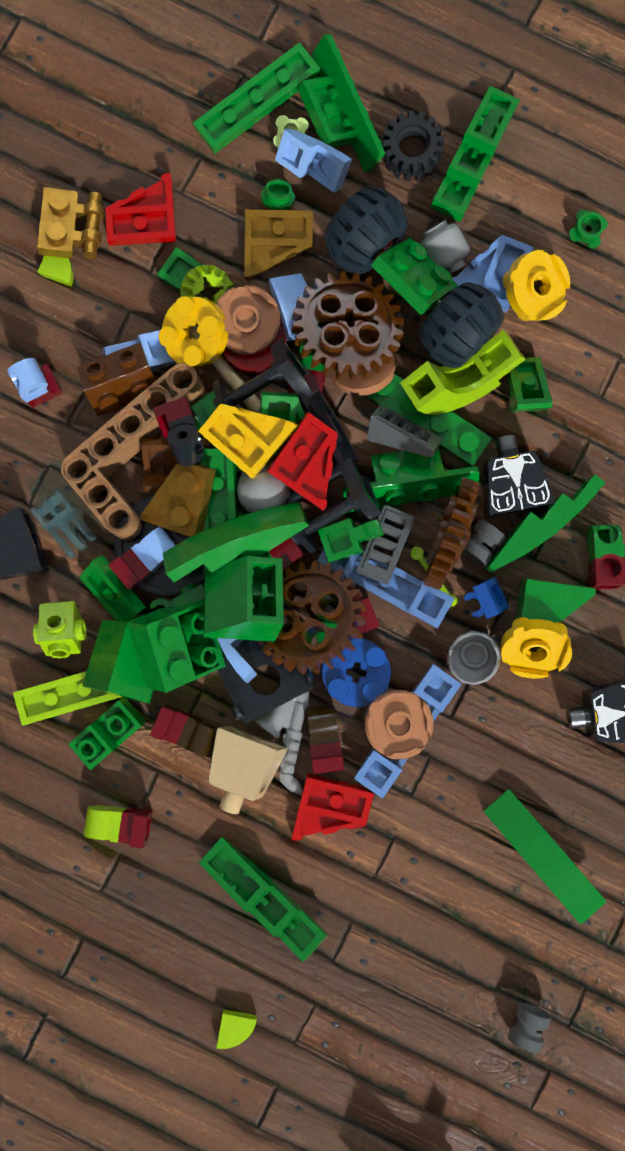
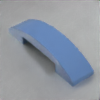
(402, 591)
(379, 771)

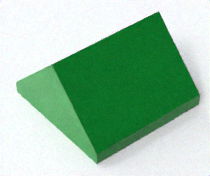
(115, 664)

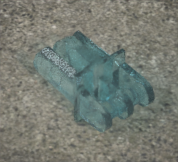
(61, 520)

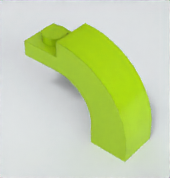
(446, 388)

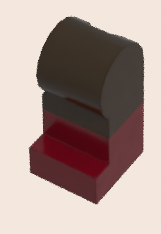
(184, 730)
(324, 740)

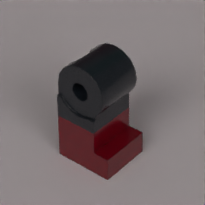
(180, 430)

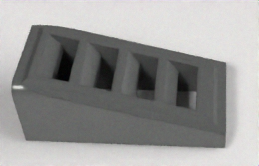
(401, 433)
(396, 525)

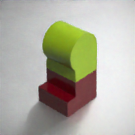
(118, 825)

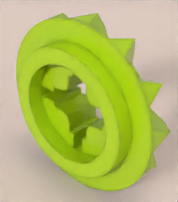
(213, 276)

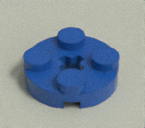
(369, 687)

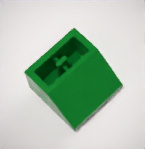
(244, 599)
(174, 647)

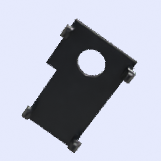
(247, 702)

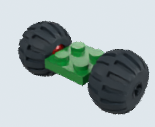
(366, 238)

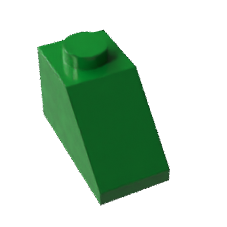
(550, 600)

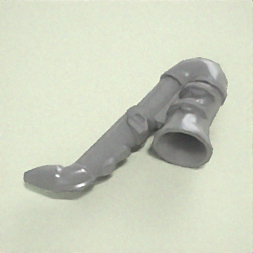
(290, 717)

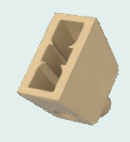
(243, 766)

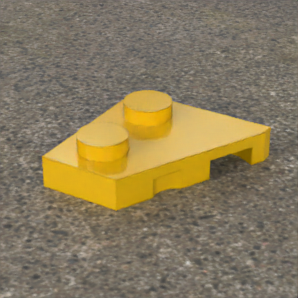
(246, 436)

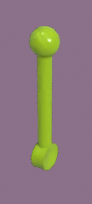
(417, 554)

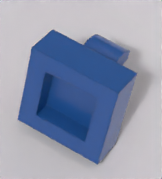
(490, 598)

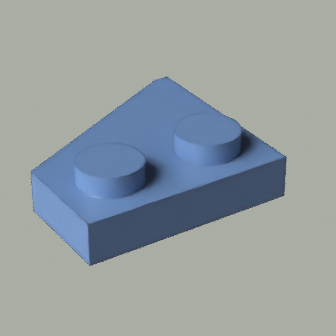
(491, 266)

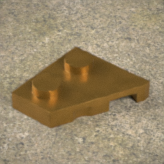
(275, 238)
(182, 500)

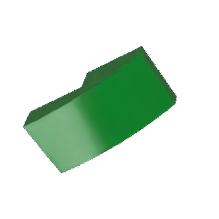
(107, 733)

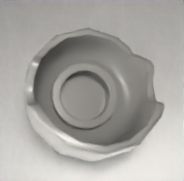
(262, 491)
(474, 657)

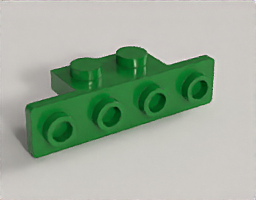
(337, 107)
(410, 478)

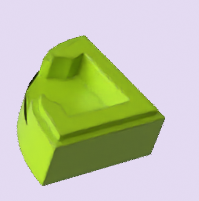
(57, 269)
(235, 1028)

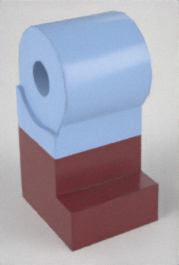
(33, 382)
(142, 559)

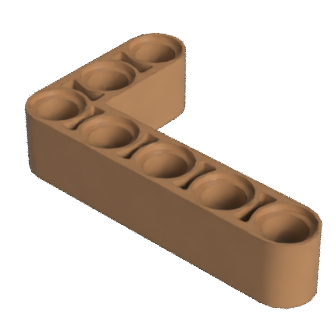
(124, 448)

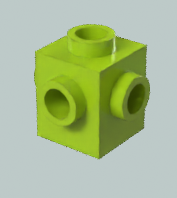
(59, 629)

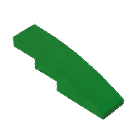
(474, 153)
(534, 531)
(244, 536)
(545, 857)
(263, 899)

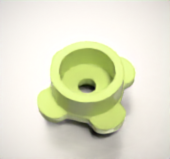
(282, 123)

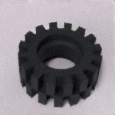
(412, 127)

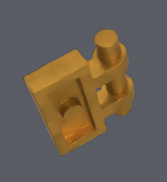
(58, 223)

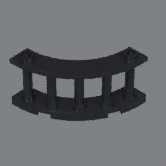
(360, 494)

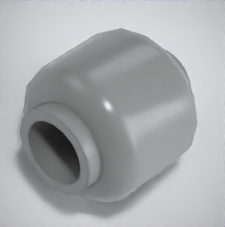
(446, 245)

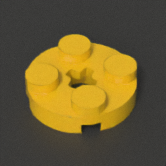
(520, 285)
(176, 328)
(527, 633)

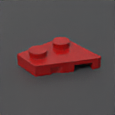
(143, 216)
(307, 460)
(330, 806)

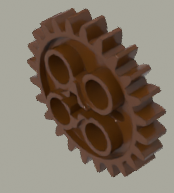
(347, 325)
(451, 533)
(321, 589)

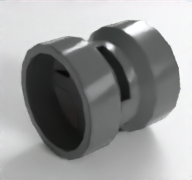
(484, 542)
(528, 1029)

